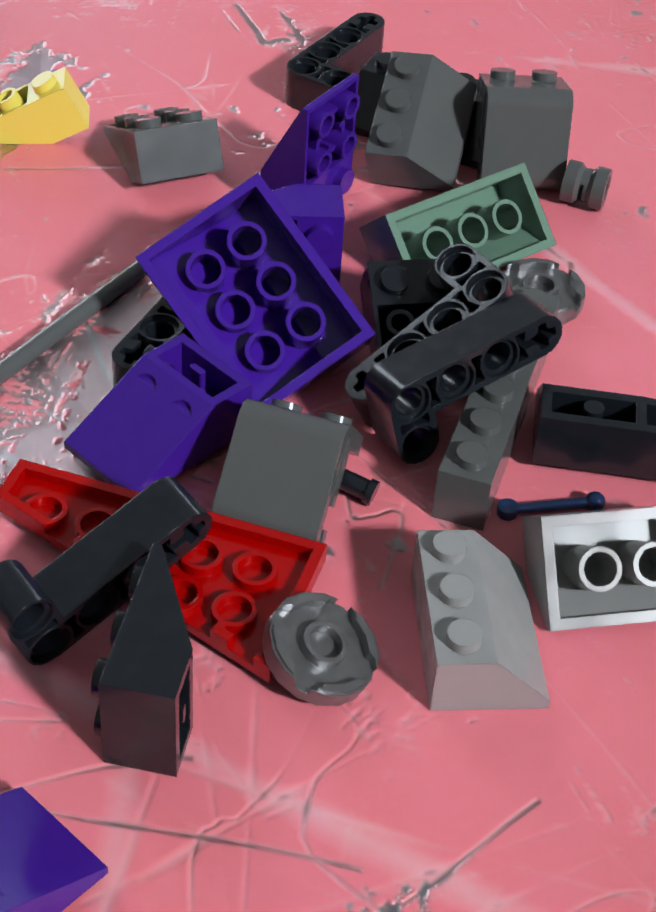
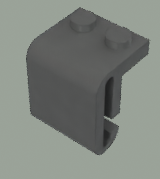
(525, 122)
(285, 467)

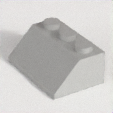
(593, 566)
(474, 625)

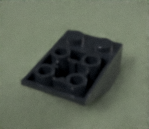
(397, 294)
(147, 677)

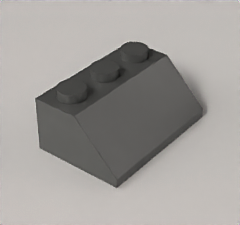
(420, 123)

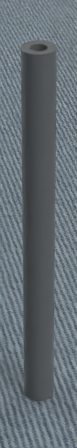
(69, 321)

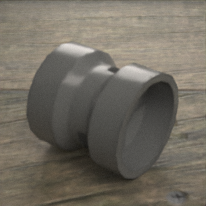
(585, 184)

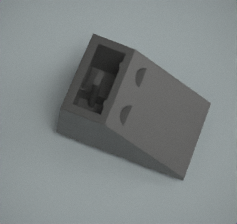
(166, 145)

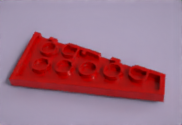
(222, 585)

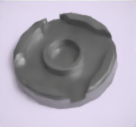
(546, 276)
(319, 649)

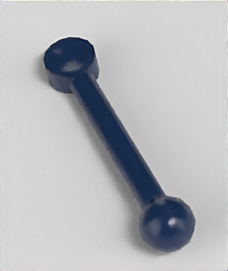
(509, 509)

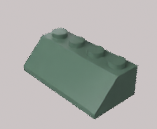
(491, 214)

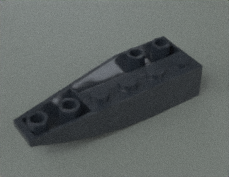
(595, 431)

